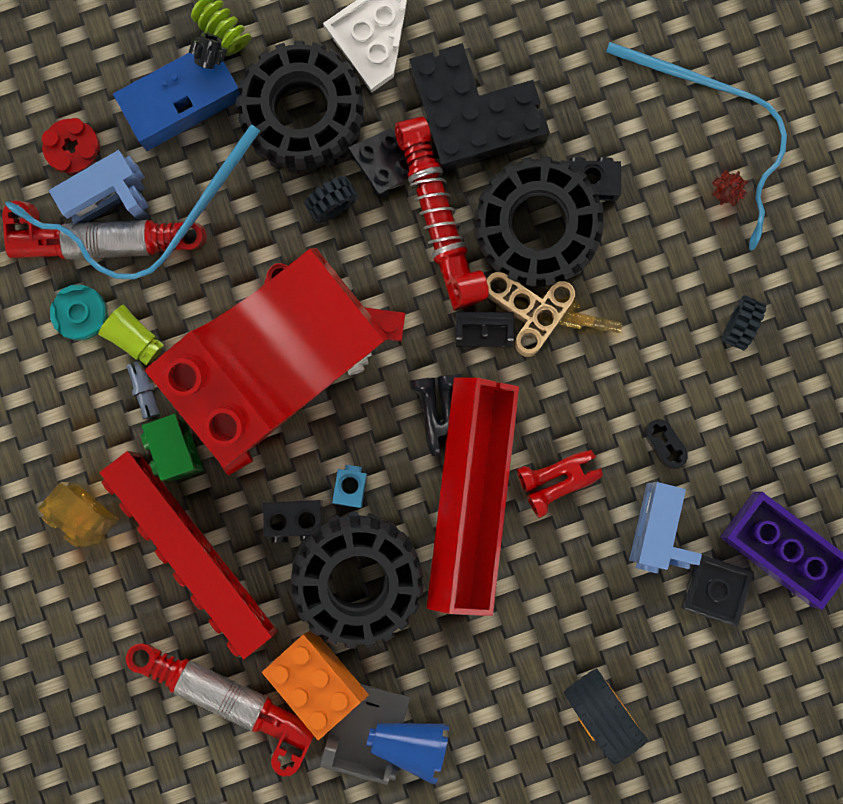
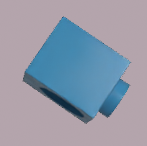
(341, 496)

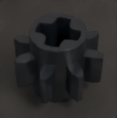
(207, 50)

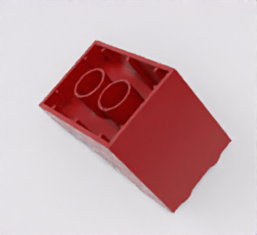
(266, 356)

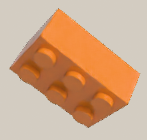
(315, 684)

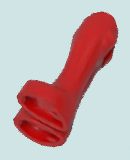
(575, 480)

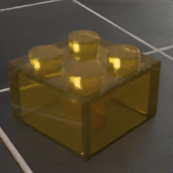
(77, 515)

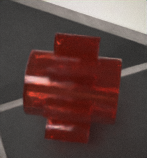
(731, 195)

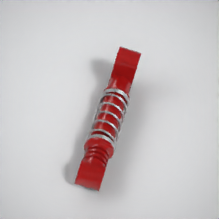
(463, 286)

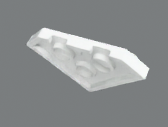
(369, 37)

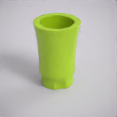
(131, 336)

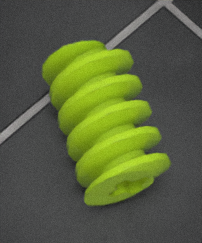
(217, 22)

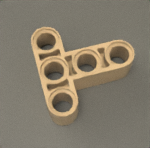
(536, 307)

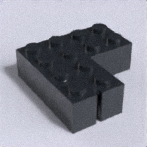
(471, 125)

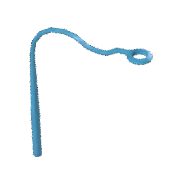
(675, 70)
(213, 187)

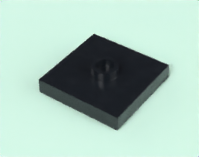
(718, 590)

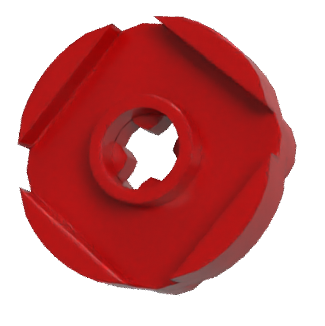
(56, 139)

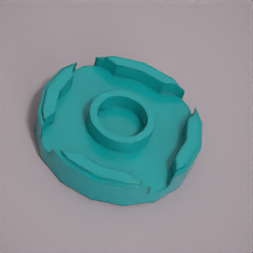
(78, 312)

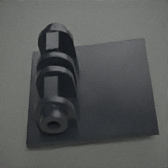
(381, 161)

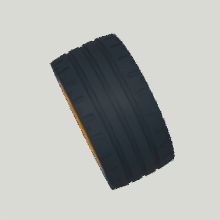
(605, 717)

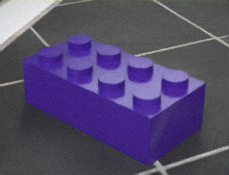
(786, 549)

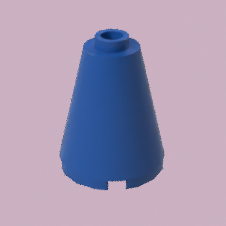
(411, 747)

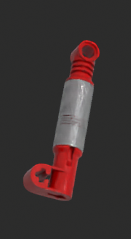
(99, 239)
(229, 698)

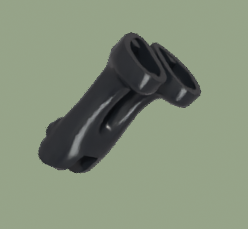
(426, 390)

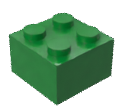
(171, 448)

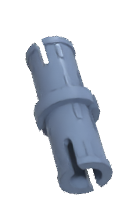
(143, 390)

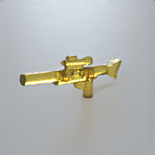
(570, 318)

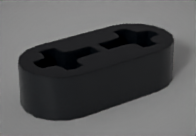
(671, 440)

